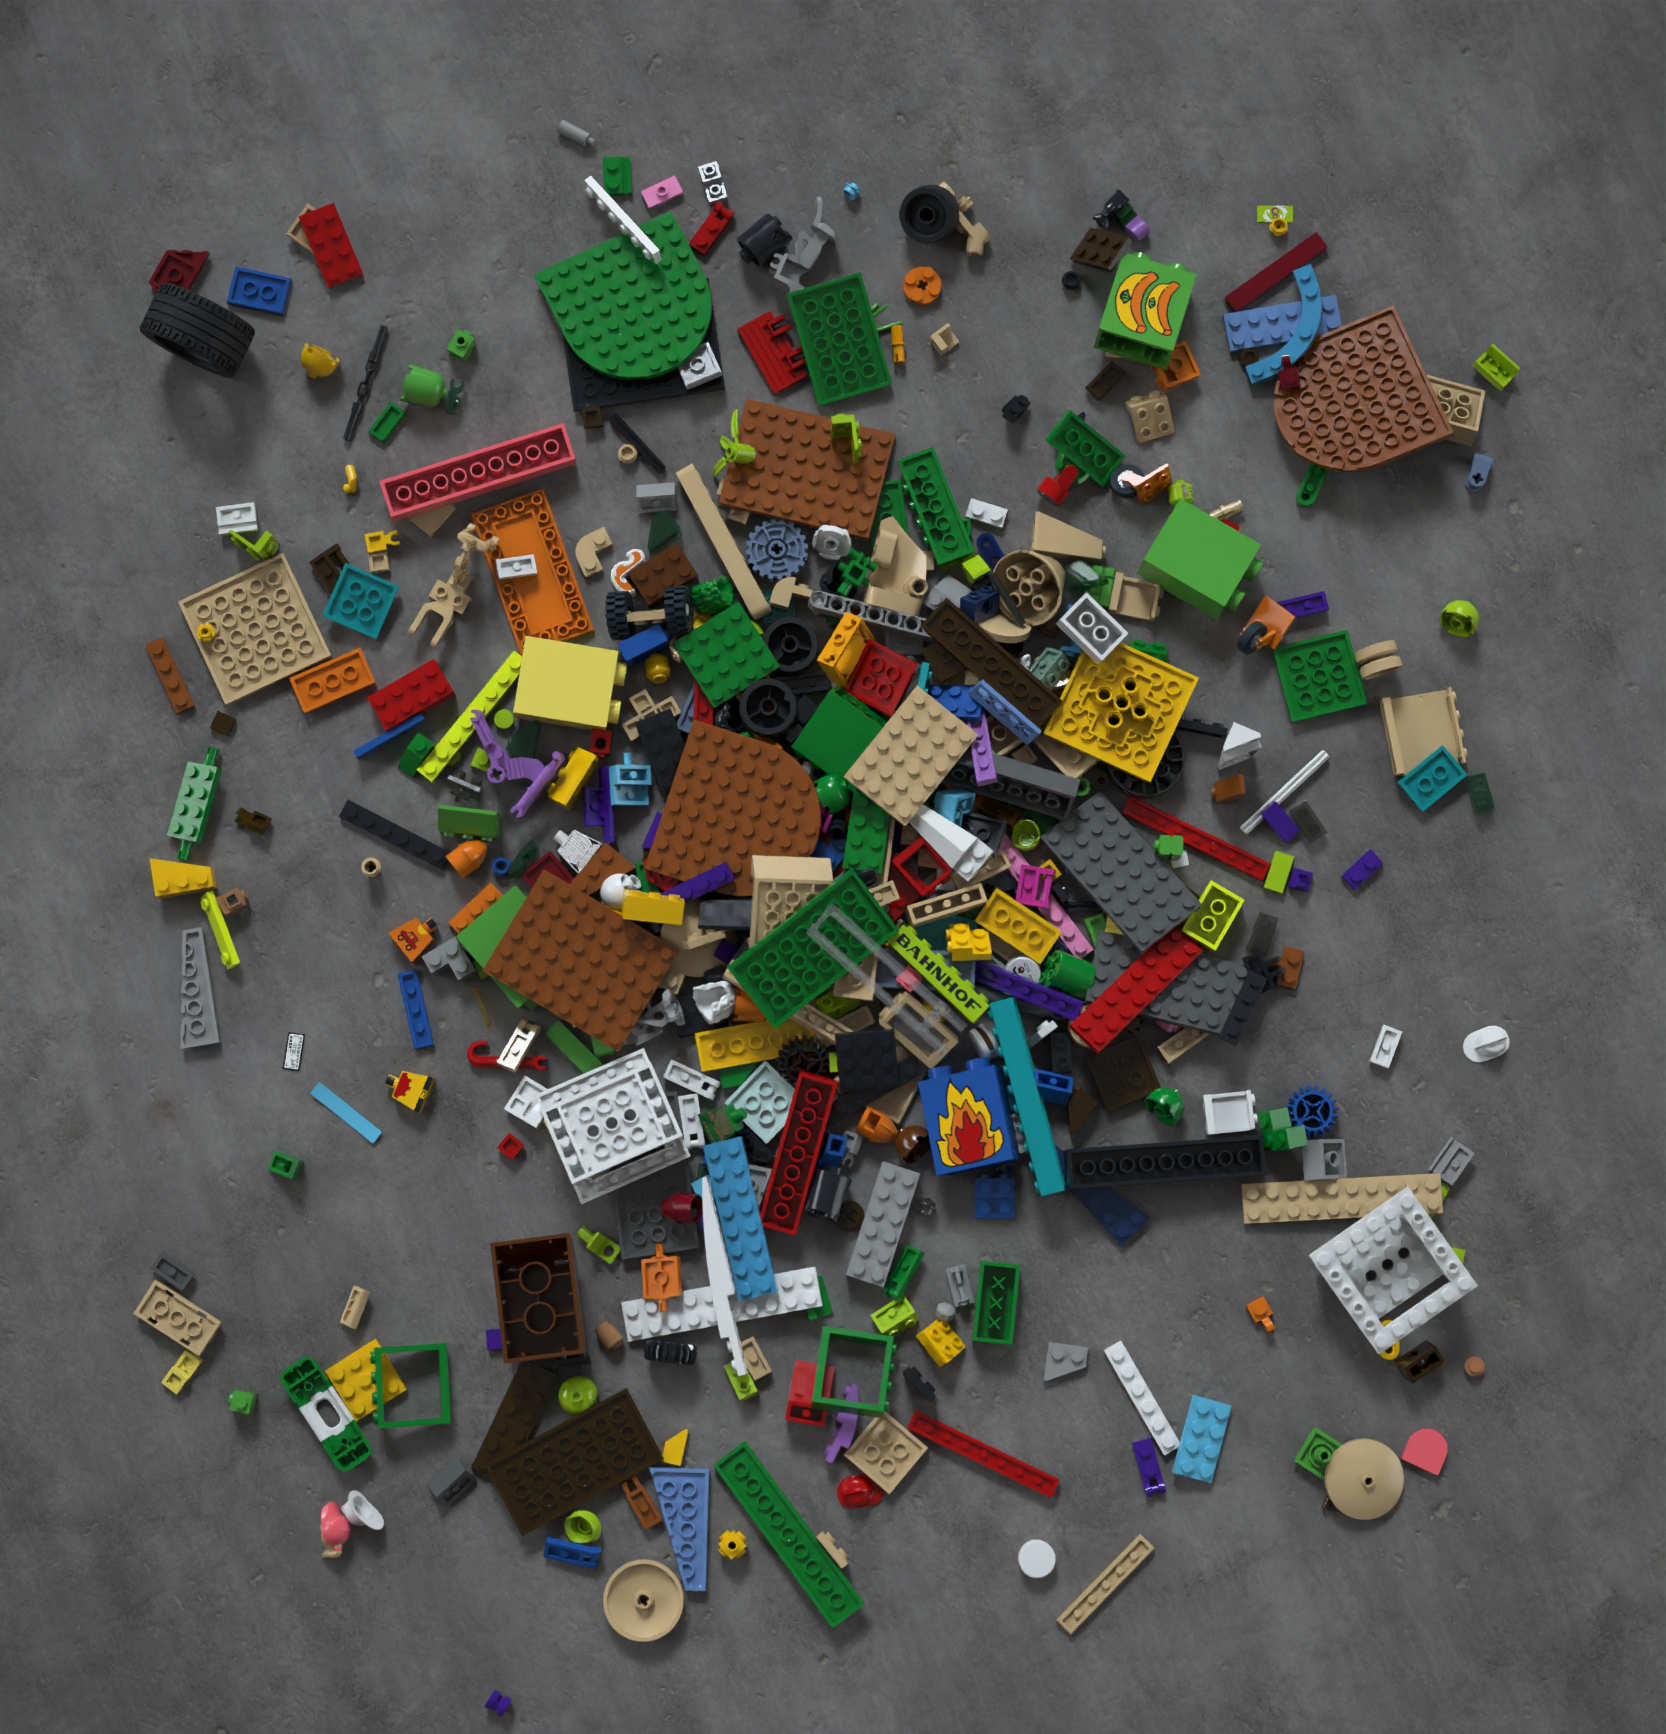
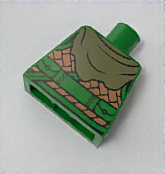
(722, 1122)

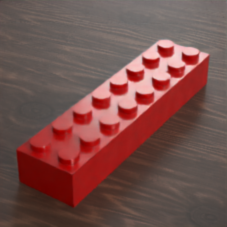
(798, 1152)

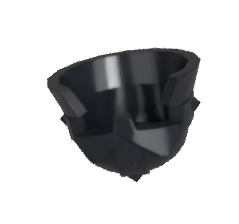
(830, 581)

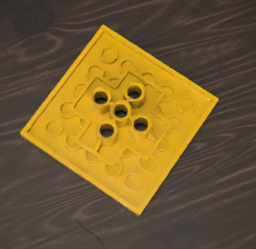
(1136, 741)

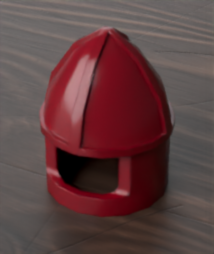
(679, 1206)

